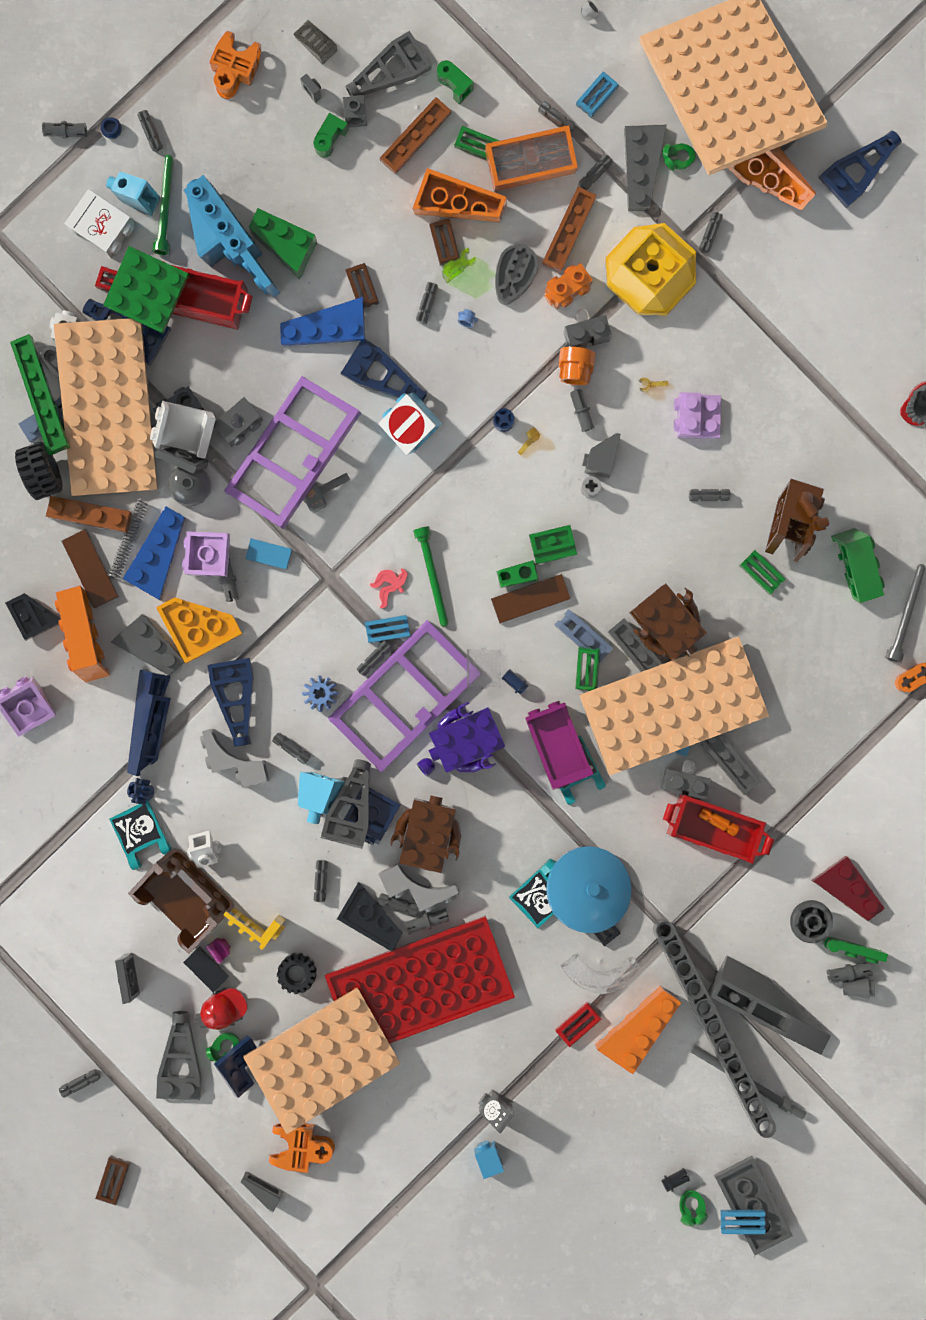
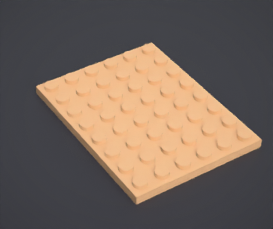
(732, 83)

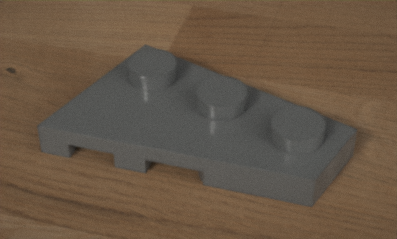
(149, 645)

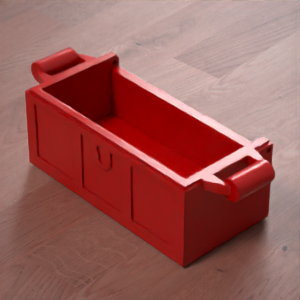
(213, 299)
(687, 825)

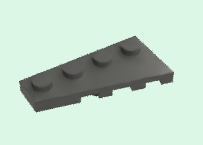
(642, 159)

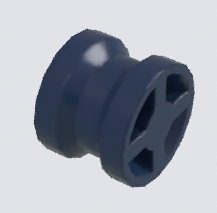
(505, 416)

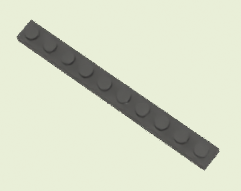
(716, 746)

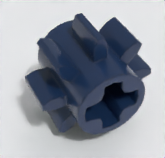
(140, 791)

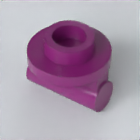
(219, 949)

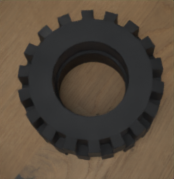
(38, 471)

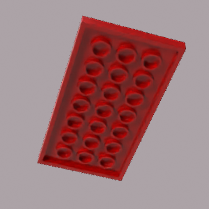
(428, 980)

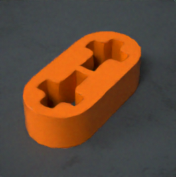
(911, 673)

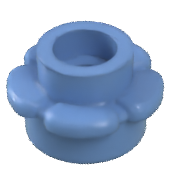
(467, 318)

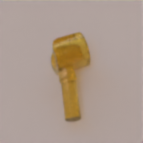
(651, 384)
(533, 436)

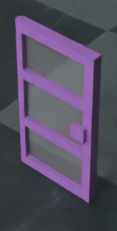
(292, 452)
(403, 696)

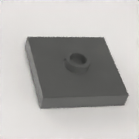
(182, 458)
(127, 978)

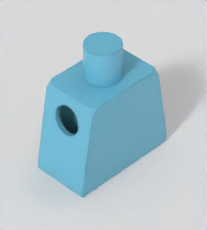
(134, 192)
(317, 794)

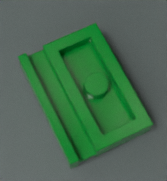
(553, 544)

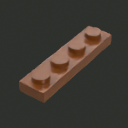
(415, 135)
(569, 229)
(89, 514)

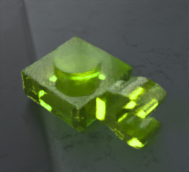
(453, 269)

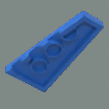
(330, 325)
(155, 556)

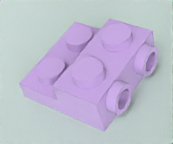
(697, 415)
(206, 554)
(25, 705)

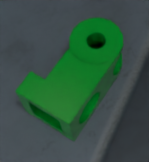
(455, 79)
(328, 134)
(517, 574)

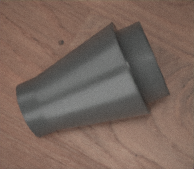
(860, 988)

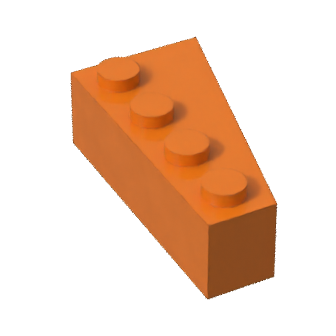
(454, 198)
(80, 634)
(637, 1033)

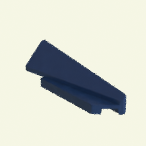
(148, 720)

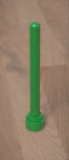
(161, 244)
(423, 535)

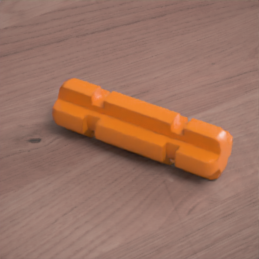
(719, 821)

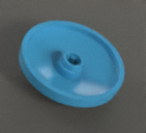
(588, 889)

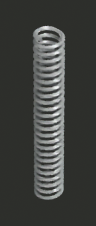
(120, 558)

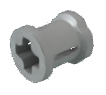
(594, 482)

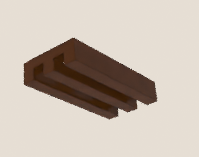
(439, 224)
(367, 303)
(118, 1162)

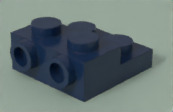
(380, 815)

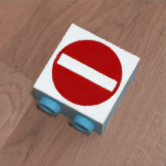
(409, 423)

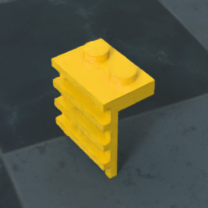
(260, 935)

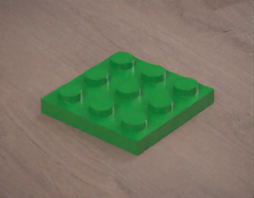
(146, 289)

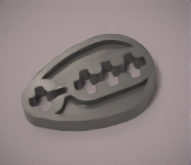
(526, 274)

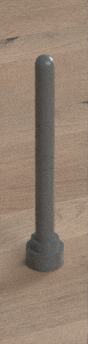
(895, 652)

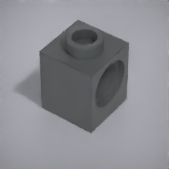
(355, 111)

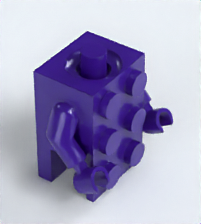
(466, 740)

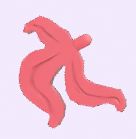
(390, 577)

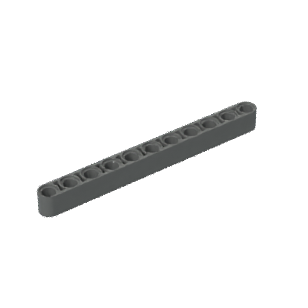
(721, 1035)

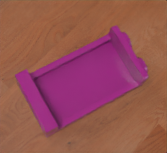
(558, 745)

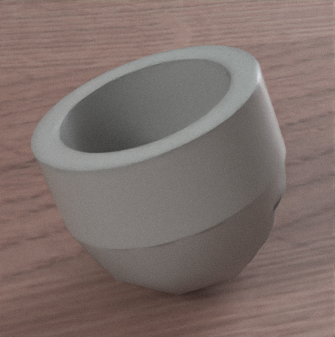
(589, 10)

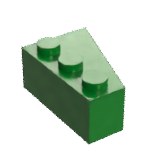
(283, 239)
(860, 564)

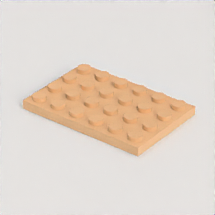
(321, 1060)

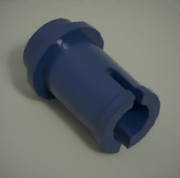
(515, 682)

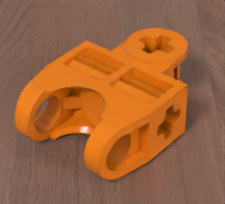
(233, 66)
(309, 1152)

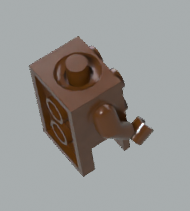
(797, 518)
(668, 623)
(427, 834)

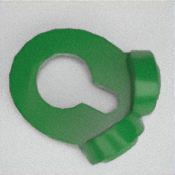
(669, 151)
(212, 1051)
(686, 1217)

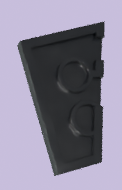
(369, 919)

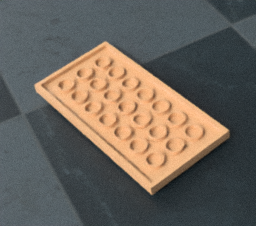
(106, 406)
(674, 705)

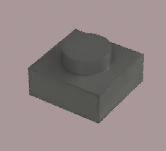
(311, 87)

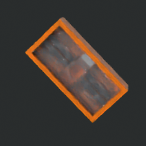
(531, 158)

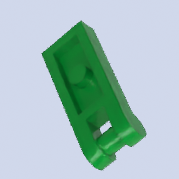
(853, 950)

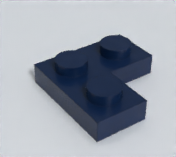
(233, 1066)

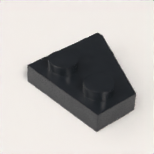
(31, 616)

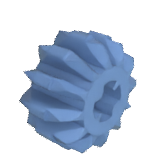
(318, 686)

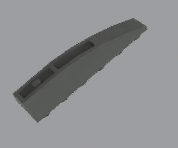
(766, 1004)

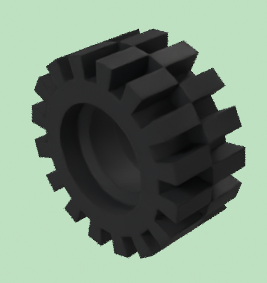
(293, 986)

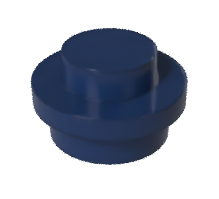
(111, 128)

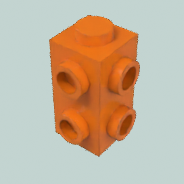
(563, 289)

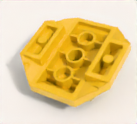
(648, 290)

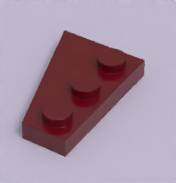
(850, 888)

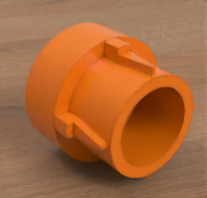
(576, 365)

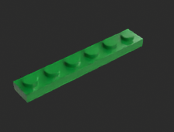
(39, 394)

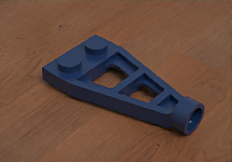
(842, 184)
(152, 339)
(362, 360)
(232, 672)

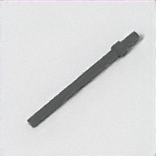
(783, 1103)

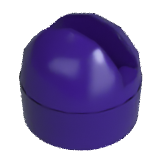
(426, 766)

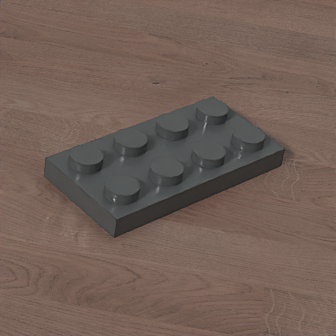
(747, 1190)

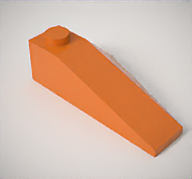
(775, 175)

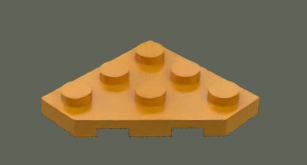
(197, 627)

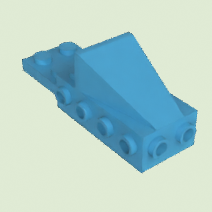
(221, 234)

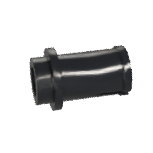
(674, 1180)

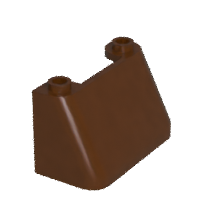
(184, 897)

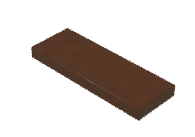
(89, 568)
(530, 598)

